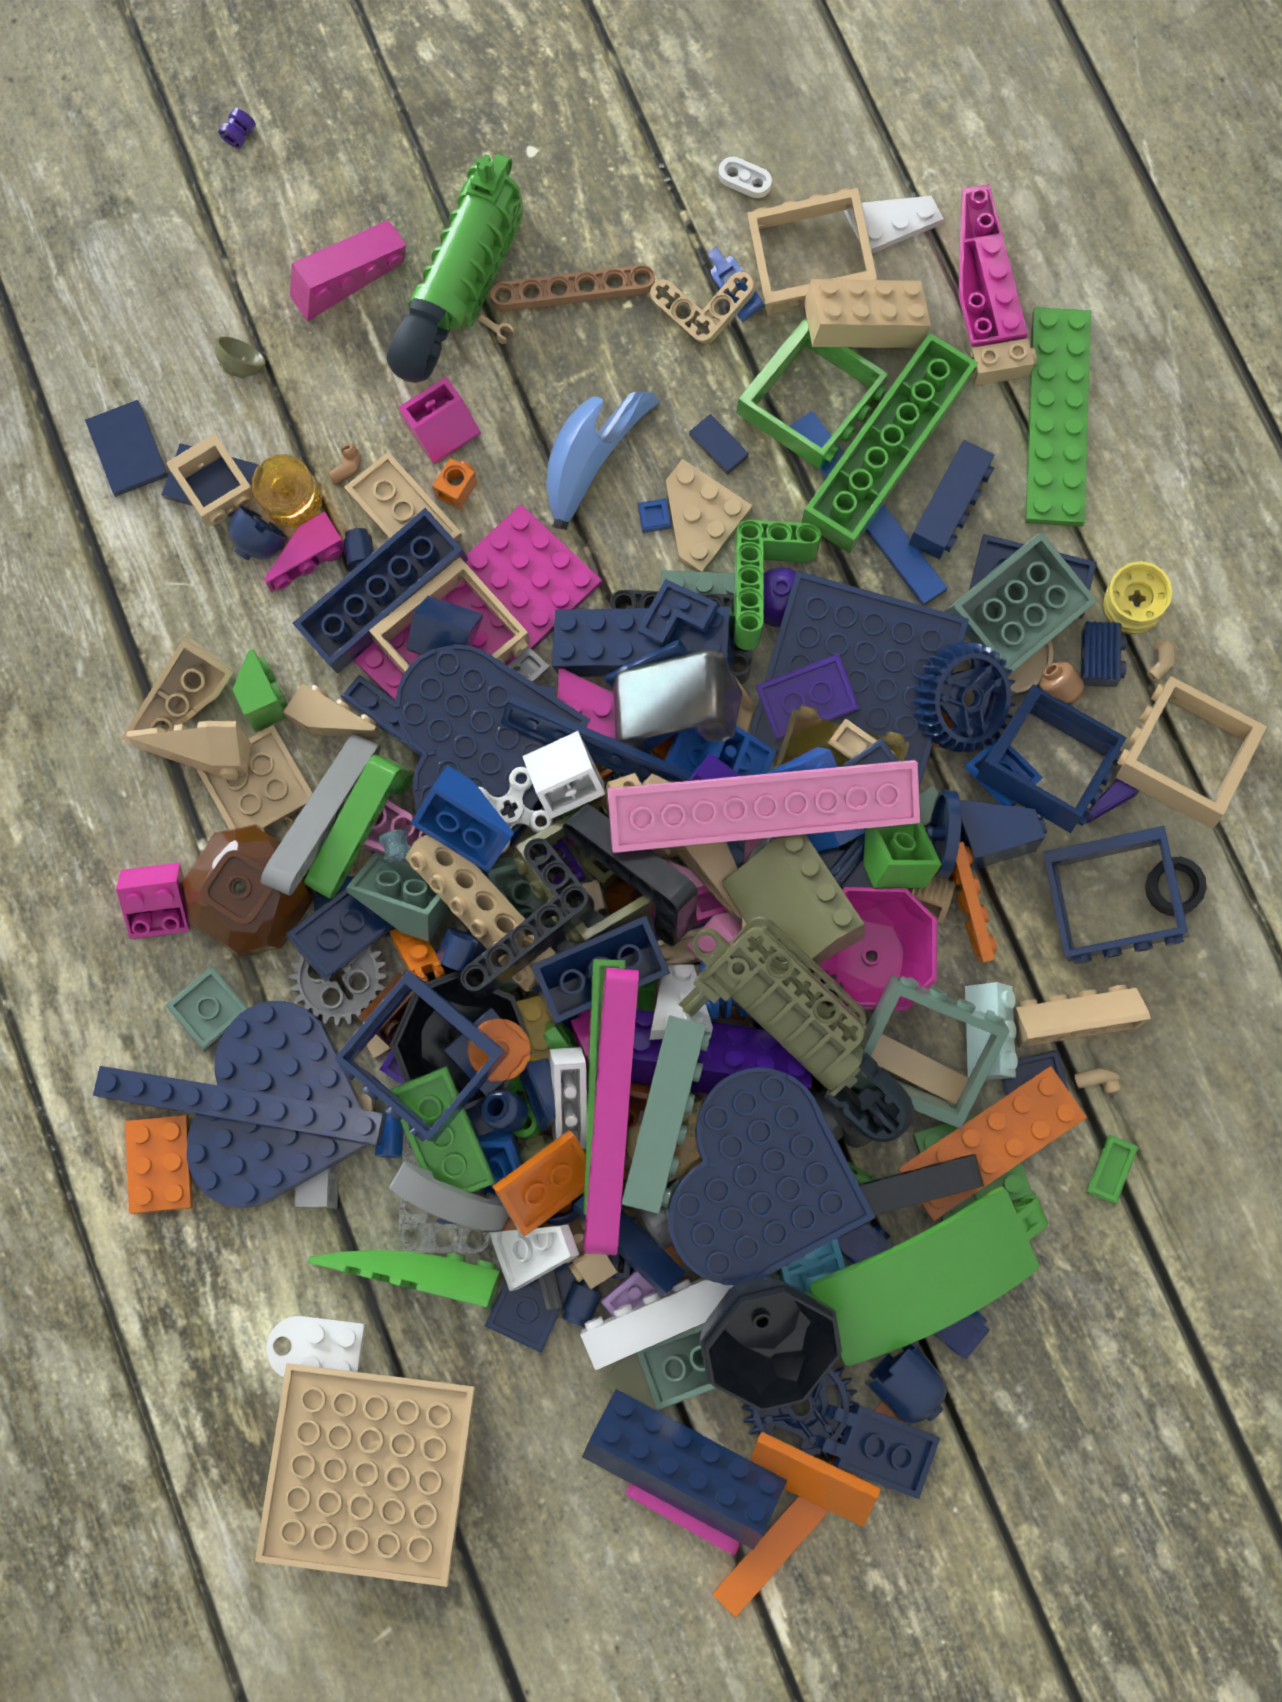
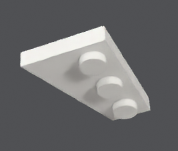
(534, 1255)

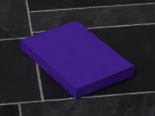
(817, 686)

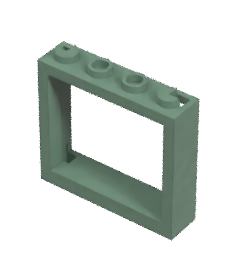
(961, 1010)

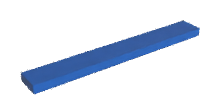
(884, 528)

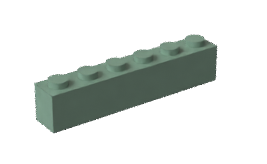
(664, 1114)

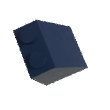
(999, 832)

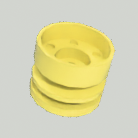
(1152, 593)

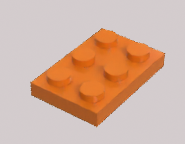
(158, 1164)
(544, 1183)

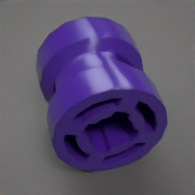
(237, 128)

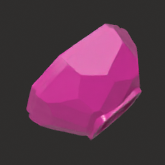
(898, 934)

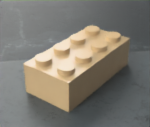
(866, 313)

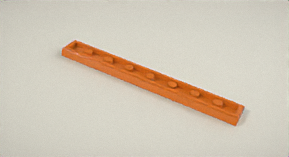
(774, 1547)

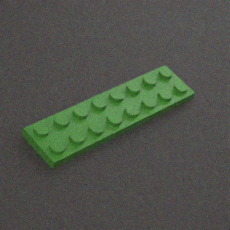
(1058, 417)

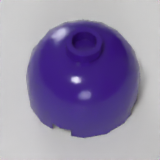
(776, 592)

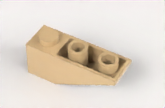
(321, 716)

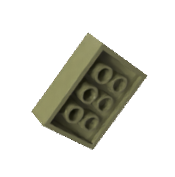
(799, 895)

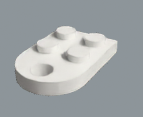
(317, 1344)

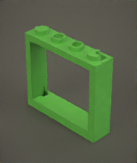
(841, 357)

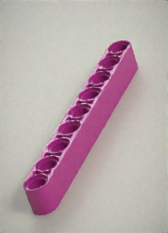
(611, 1111)

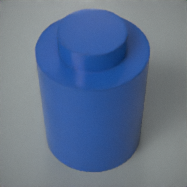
(392, 1139)

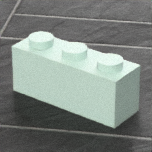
(1001, 1000)

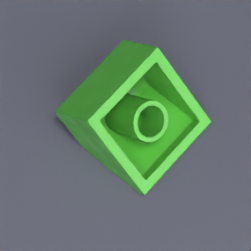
(900, 856)

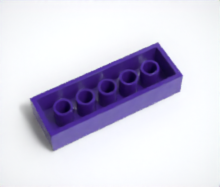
(728, 1051)

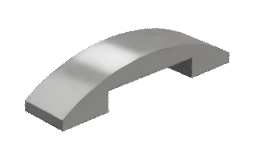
(448, 1201)

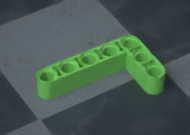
(758, 542)
(355, 823)

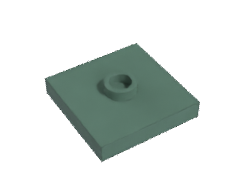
(206, 1008)

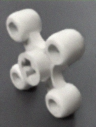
(515, 797)

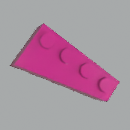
(344, 268)

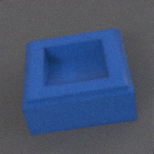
(654, 515)

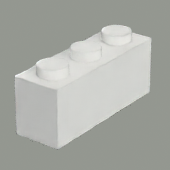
(569, 1093)

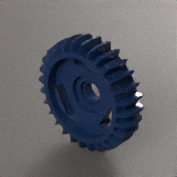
(946, 691)
(814, 1421)

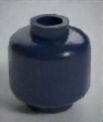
(504, 1111)

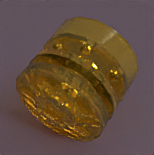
(278, 479)

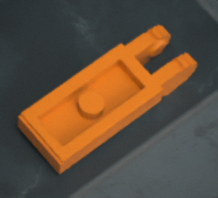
(417, 955)

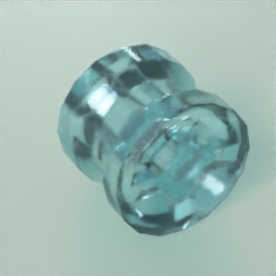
(395, 845)

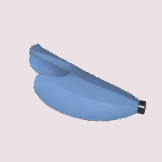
(582, 451)

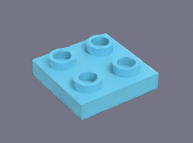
(813, 1266)

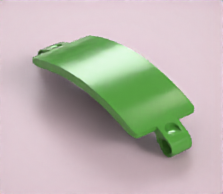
(933, 1276)

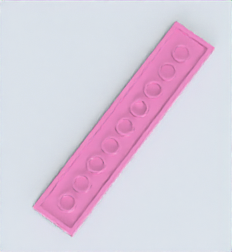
(763, 806)

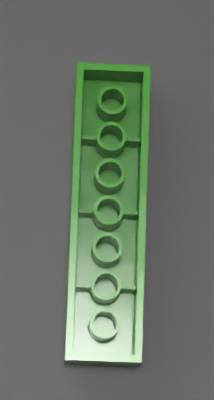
(889, 442)

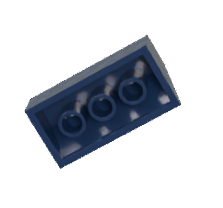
(566, 977)

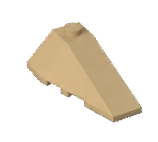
(183, 688)
(211, 747)

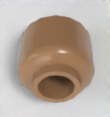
(1062, 682)

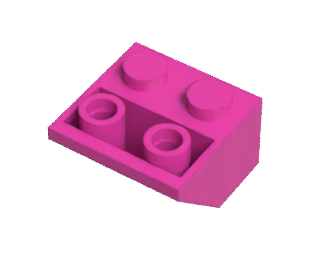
(439, 420)
(153, 900)

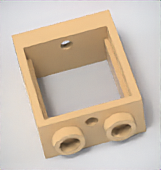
(196, 459)

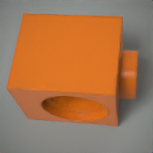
(455, 494)

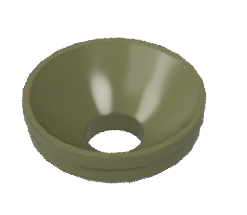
(238, 357)

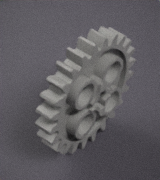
(315, 990)

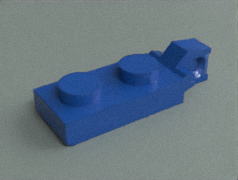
(721, 274)

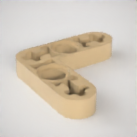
(708, 314)

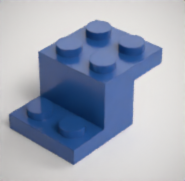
(742, 753)

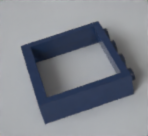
(1074, 724)
(1107, 847)
(375, 1089)

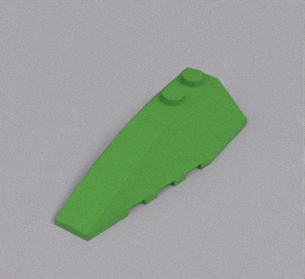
(422, 1272)

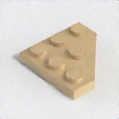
(702, 515)

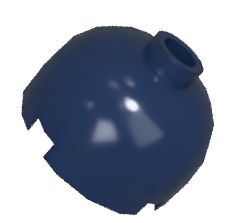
(254, 535)

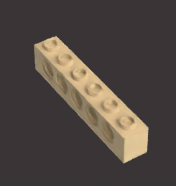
(471, 898)

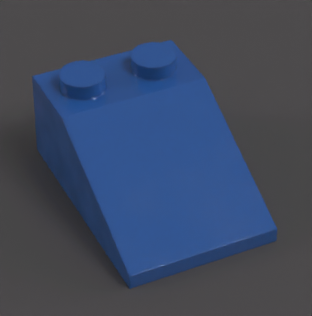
(463, 819)

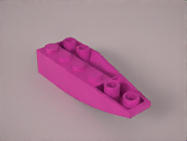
(985, 274)

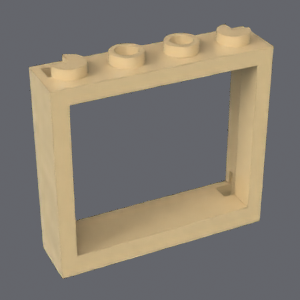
(790, 211)
(438, 588)
(1170, 791)

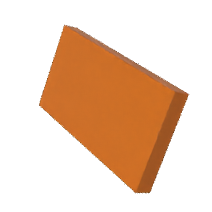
(817, 1479)

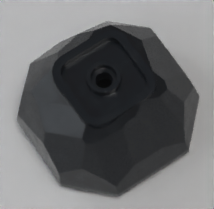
(425, 1032)
(771, 1358)

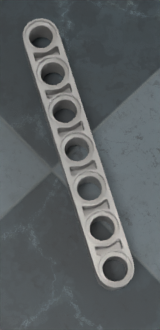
(317, 817)

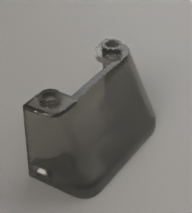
(677, 696)

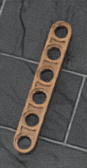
(572, 282)

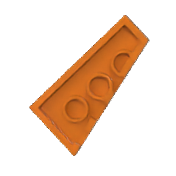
(968, 901)

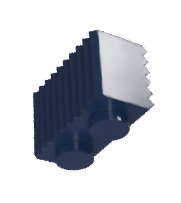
(1102, 654)

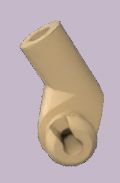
(1166, 659)
(1099, 1076)

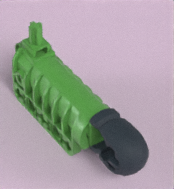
(461, 268)

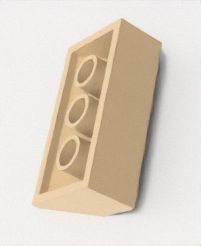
(1079, 1016)

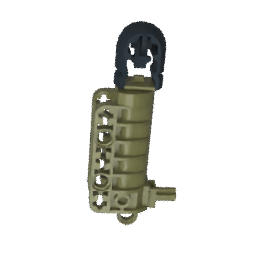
(793, 1013)

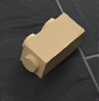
(1003, 361)

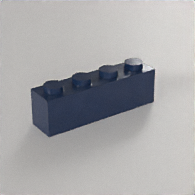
(951, 499)

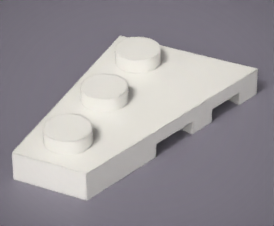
(896, 220)
(671, 992)

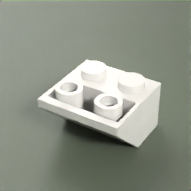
(564, 775)

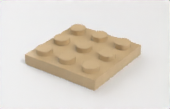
(268, 792)

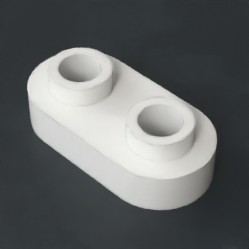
(747, 176)

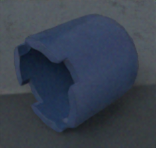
(909, 1385)

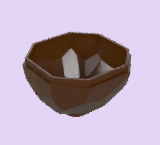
(246, 920)

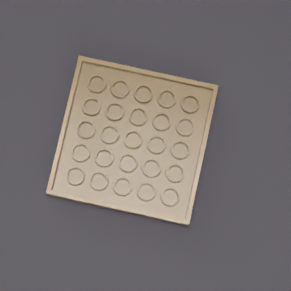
(366, 1475)

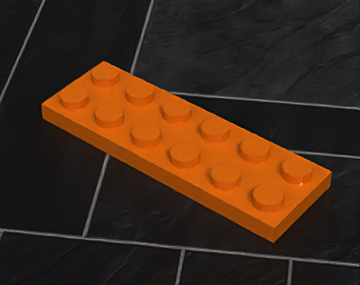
(1004, 1134)

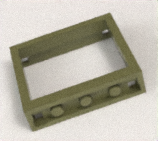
(580, 934)

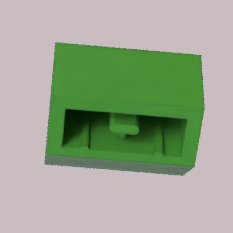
(259, 693)

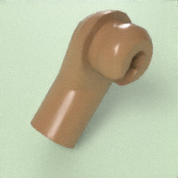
(349, 464)

